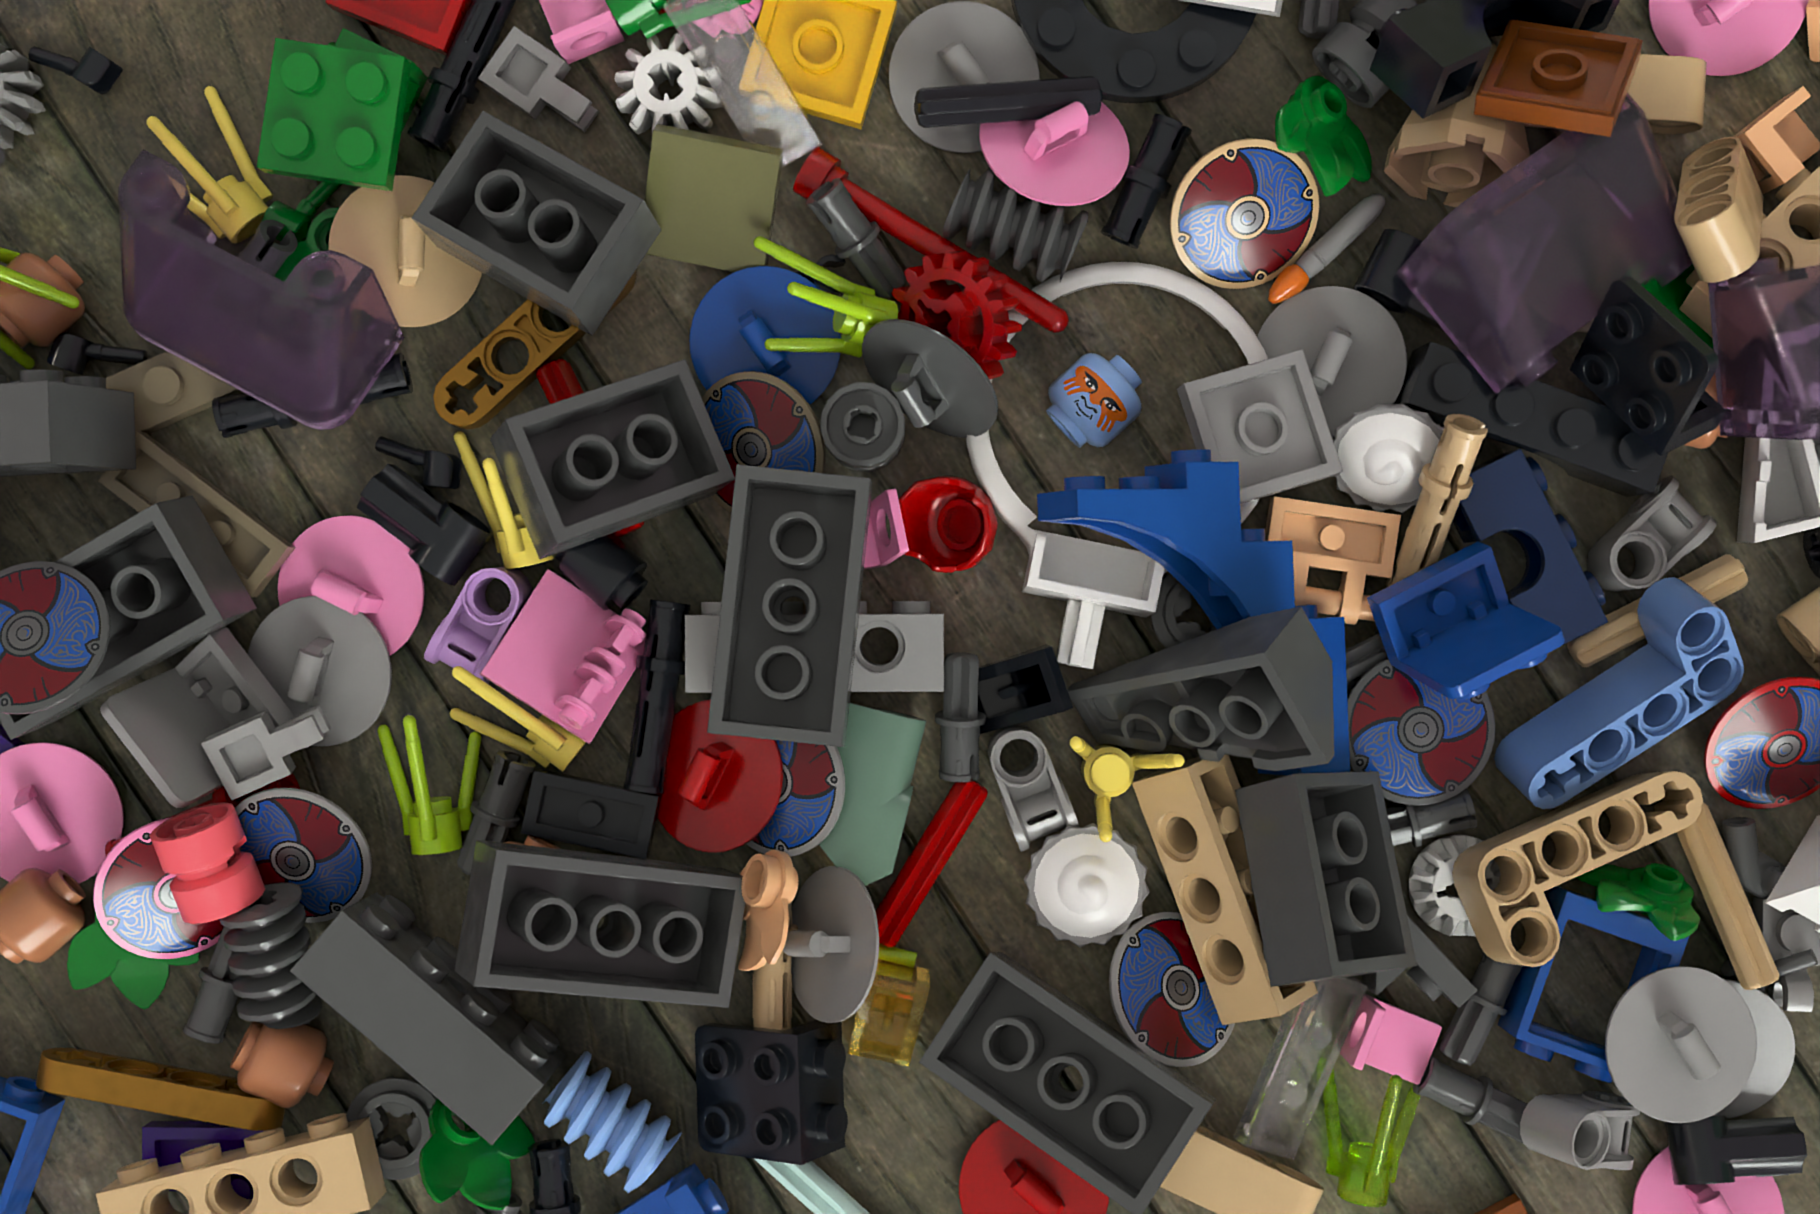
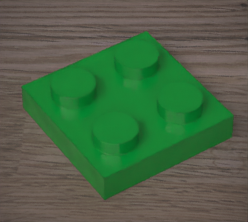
(333, 114)

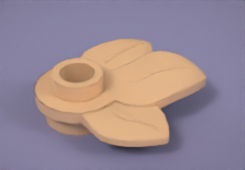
(767, 889)

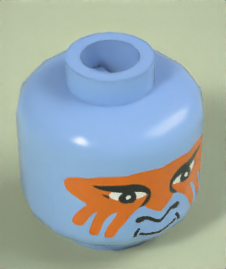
(1095, 399)

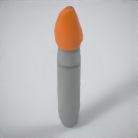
(1327, 248)

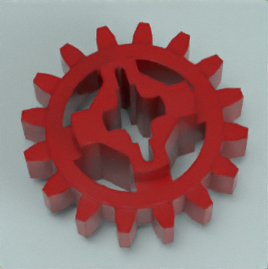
(971, 317)

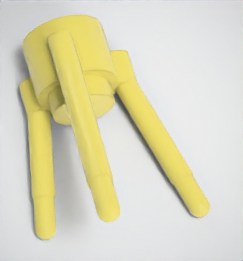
(233, 206)
(508, 528)
(548, 740)
(1111, 772)

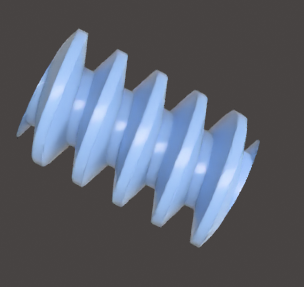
(609, 1122)

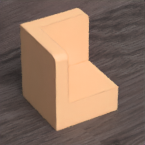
(1779, 142)

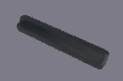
(1004, 101)

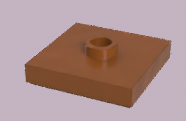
(1558, 77)

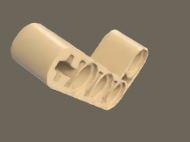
(1578, 851)

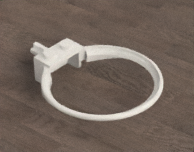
(1079, 570)

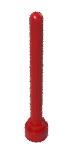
(825, 167)

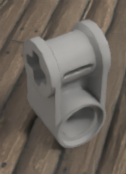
(1657, 532)
(1032, 796)
(1580, 1129)

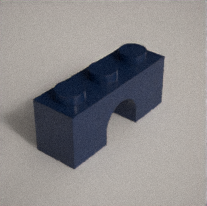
(1511, 500)

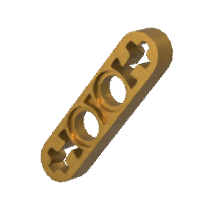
(543, 347)
(154, 1088)

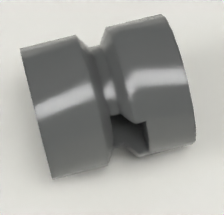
(1349, 50)
(863, 426)

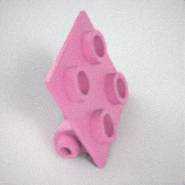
(567, 656)

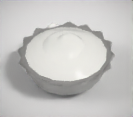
(1384, 455)
(1086, 886)

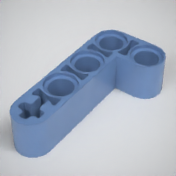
(1632, 705)

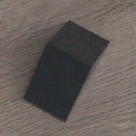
(1021, 689)

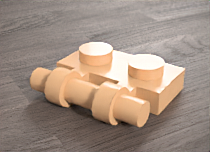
(1335, 540)

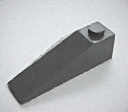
(1235, 691)

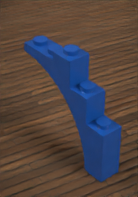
(1191, 525)

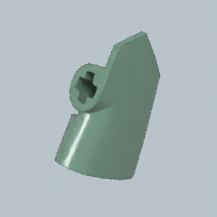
(878, 790)

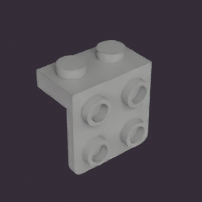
(176, 710)

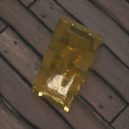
(891, 1014)

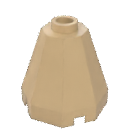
(1455, 149)

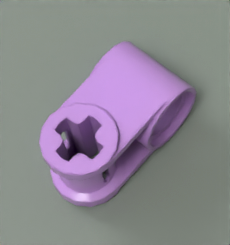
(473, 628)

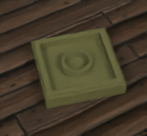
(711, 197)

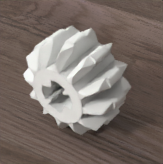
(653, 69)

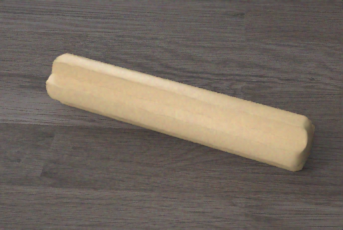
(1623, 628)
(1728, 903)

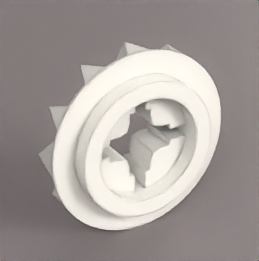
(1432, 874)

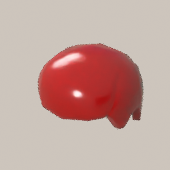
(948, 523)

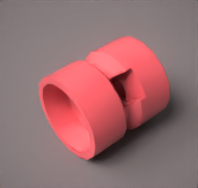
(208, 865)

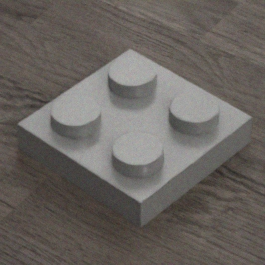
(1266, 422)

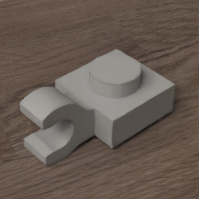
(532, 78)
(258, 752)
(1787, 935)

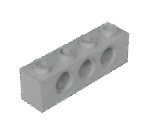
(914, 668)

